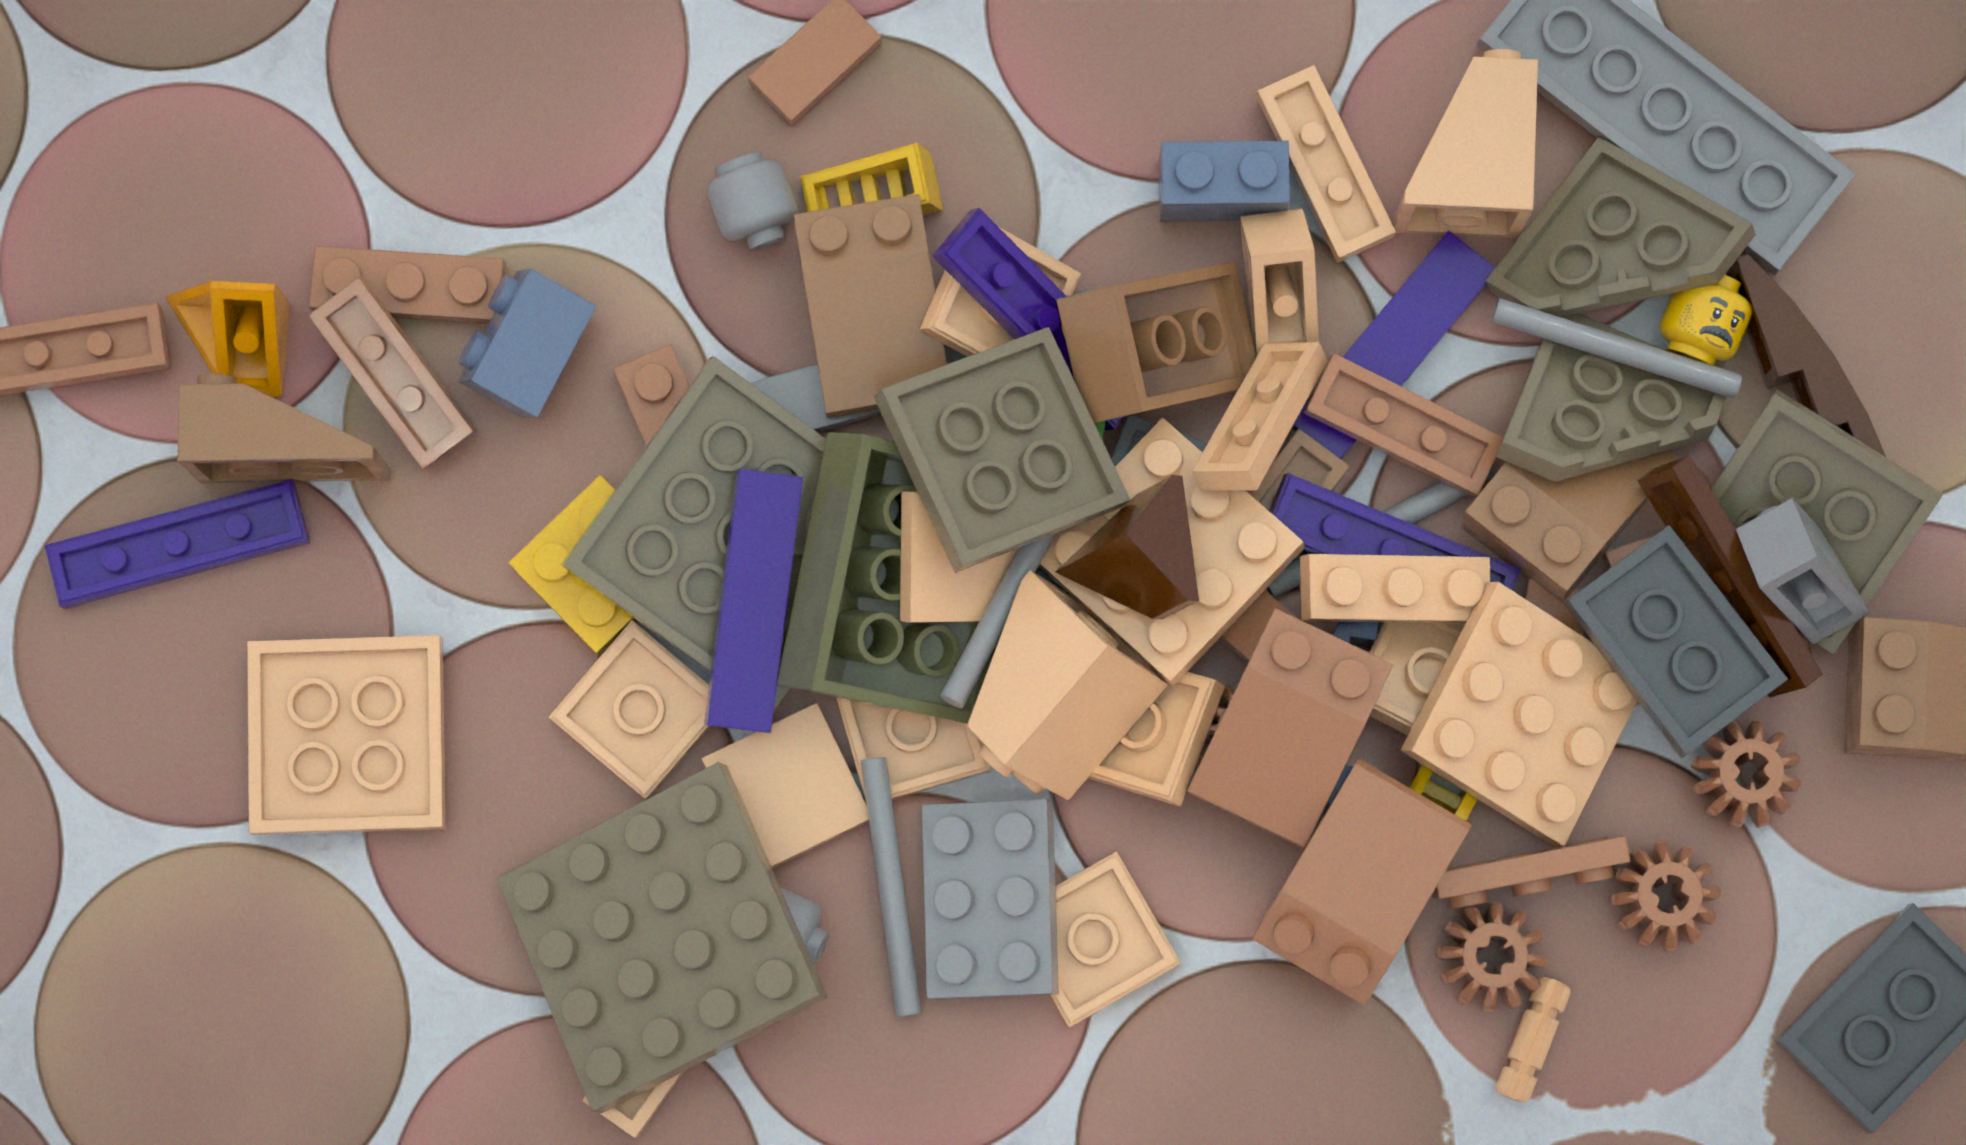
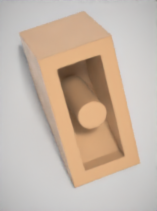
(1280, 277)

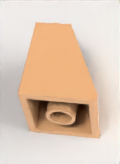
(1481, 156)
(1057, 692)

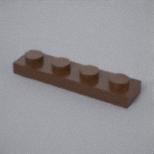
(1687, 504)

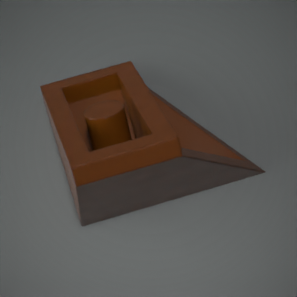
(1142, 554)

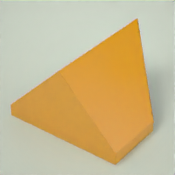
(238, 330)

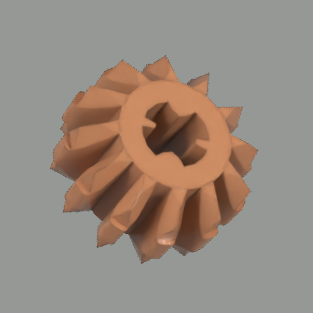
(1768, 775)
(1686, 890)
(1478, 939)

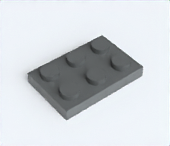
(1675, 641)
(1884, 1019)

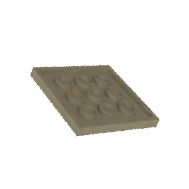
(667, 523)
(661, 938)

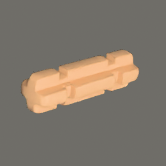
(1533, 1040)

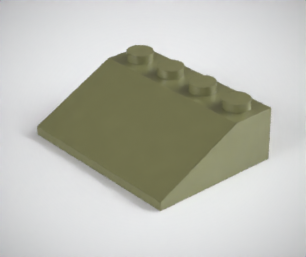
(847, 596)

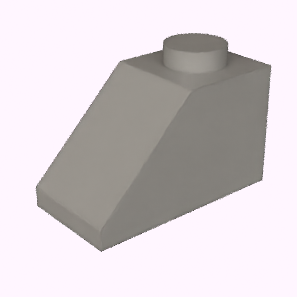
(1800, 571)

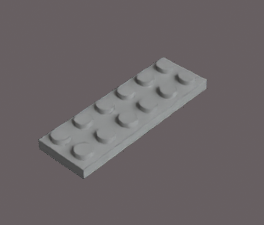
(1676, 112)

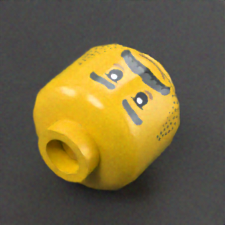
(1706, 321)

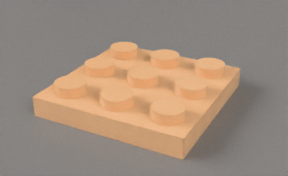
(1234, 549)
(1522, 715)
(346, 735)

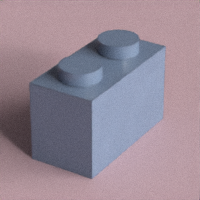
(1222, 179)
(524, 342)

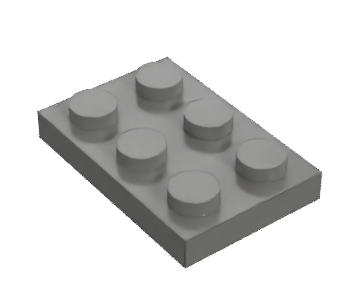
(990, 899)

